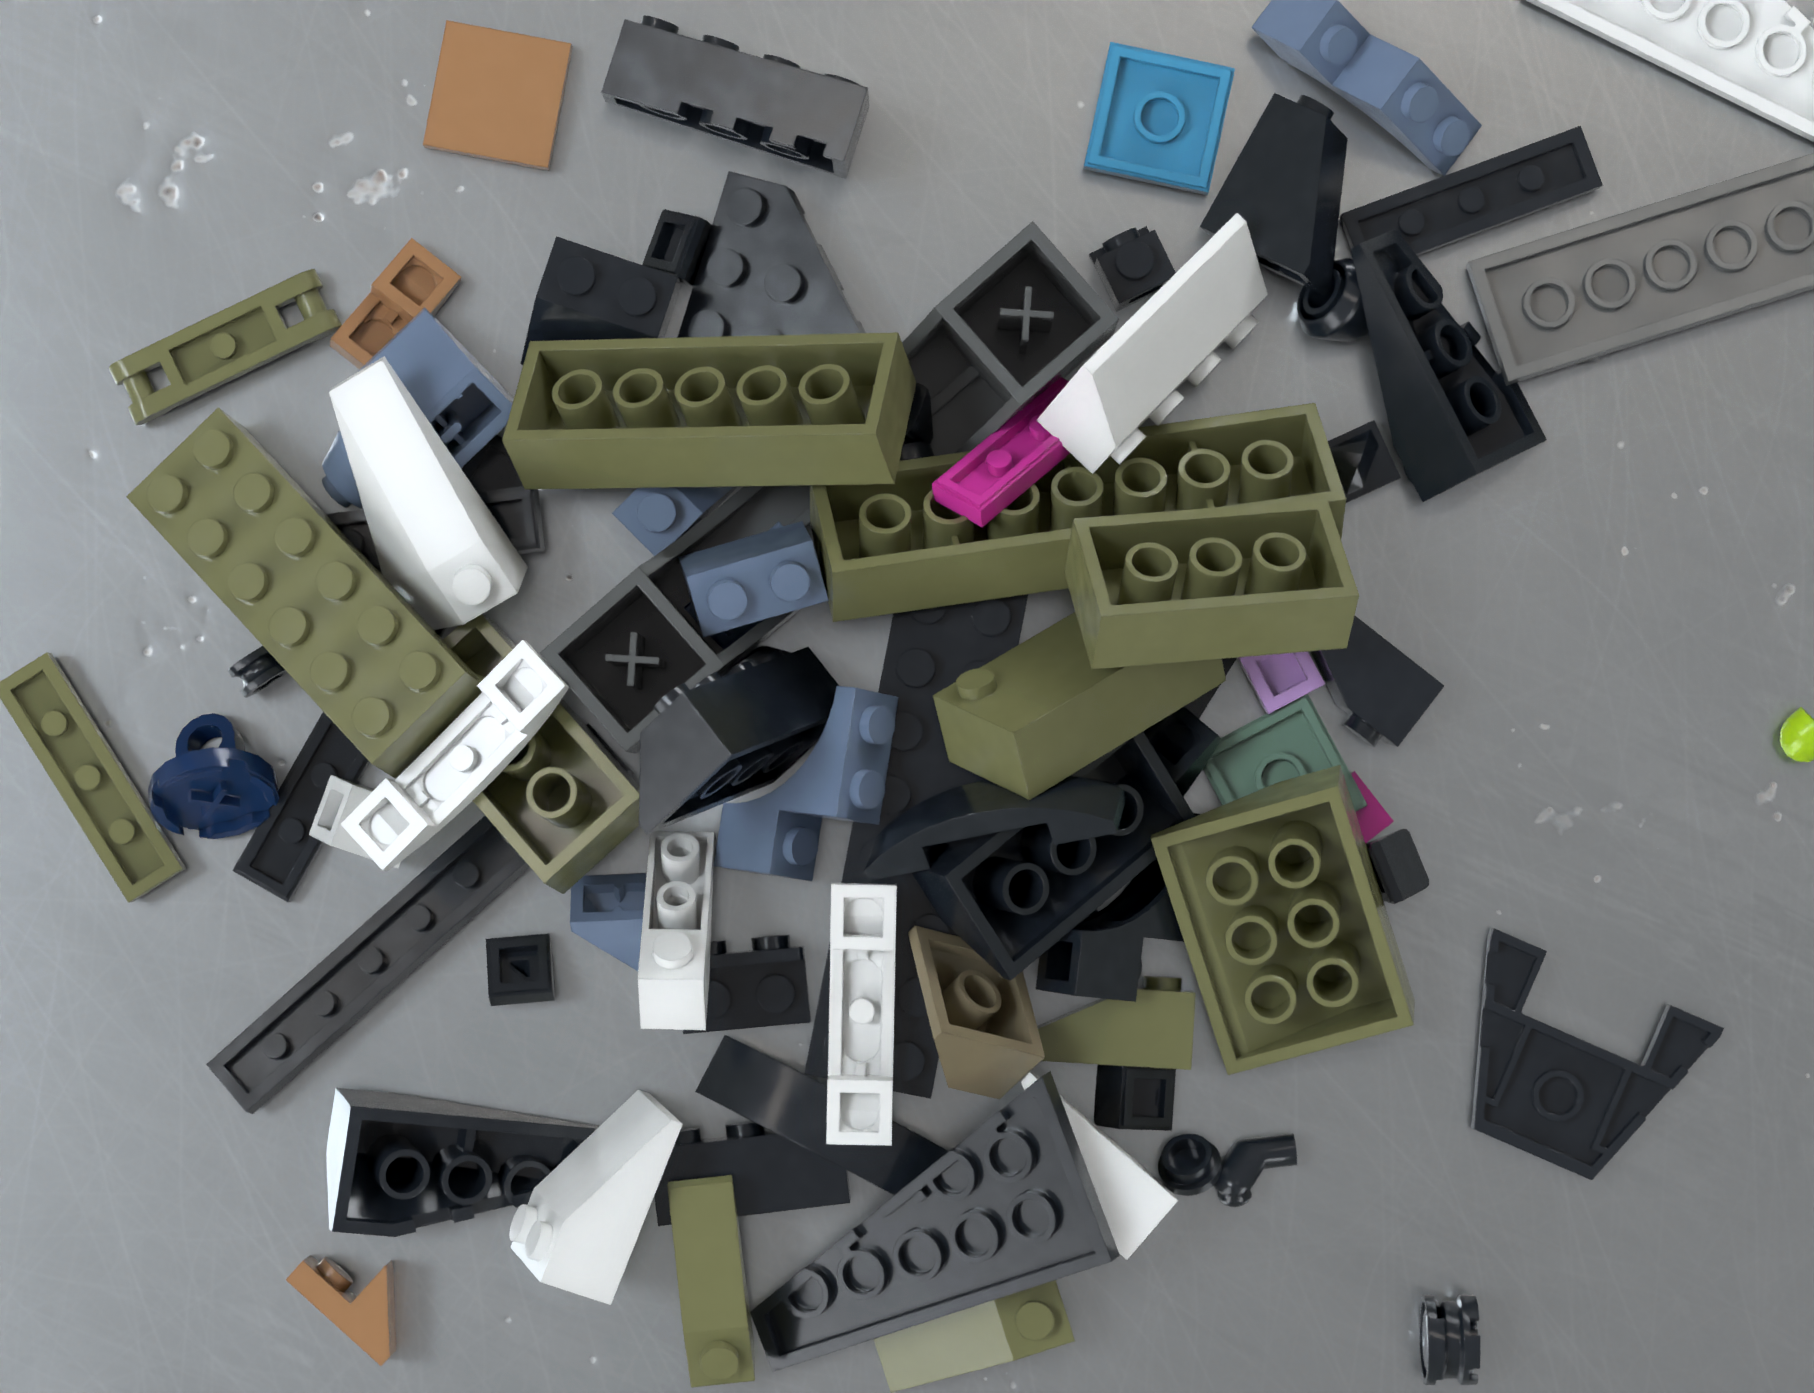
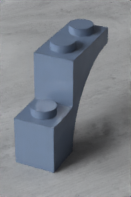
(1372, 76)
(837, 782)

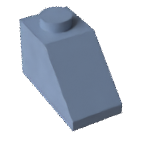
(667, 513)

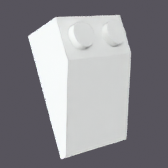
(1126, 1190)
(596, 1200)

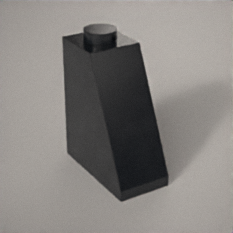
(1288, 190)

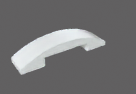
(460, 760)
(861, 1014)

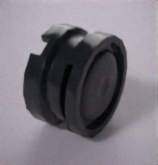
(1449, 1339)

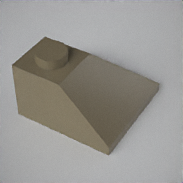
(975, 1015)

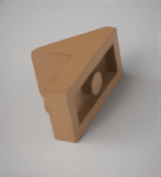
(363, 1318)

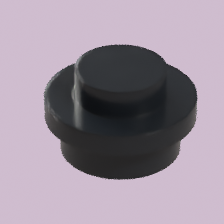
(1189, 1165)

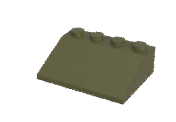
(1285, 922)

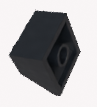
(599, 297)

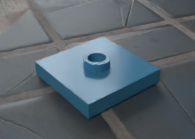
(1159, 118)

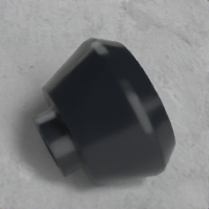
(1339, 312)

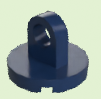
(212, 788)

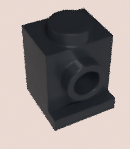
(1132, 266)

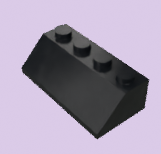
(730, 735)
(1021, 893)

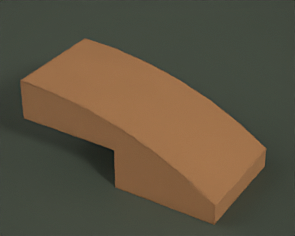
(397, 295)

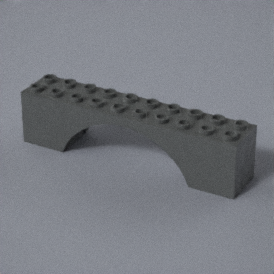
(981, 358)

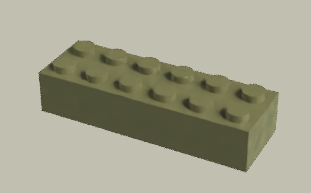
(711, 411)
(306, 593)

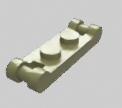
(224, 346)

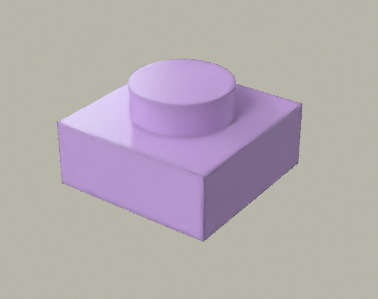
(1281, 677)

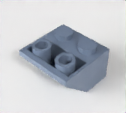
(448, 385)

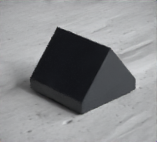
(678, 245)

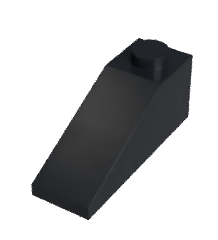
(1376, 686)

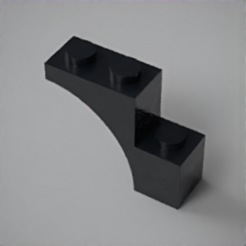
(1106, 949)

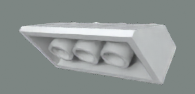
(1159, 349)

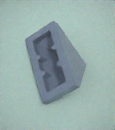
(610, 913)

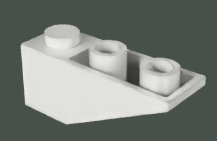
(676, 931)

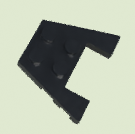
(1559, 1091)

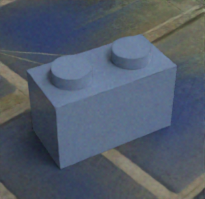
(753, 578)

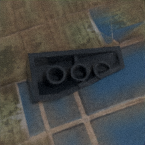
(1439, 392)
(431, 1161)

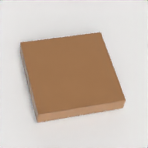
(497, 95)

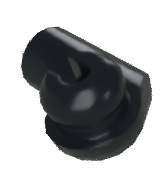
(1247, 1161)

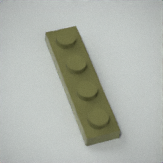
(89, 777)

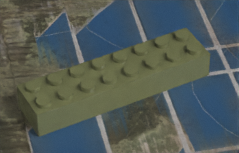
(905, 552)

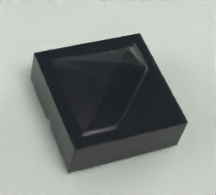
(1362, 461)
(520, 969)

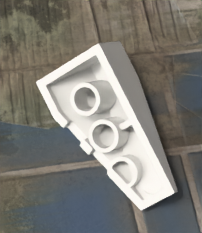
(421, 509)

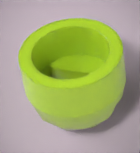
(1798, 736)

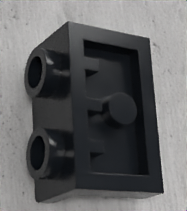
(757, 986)

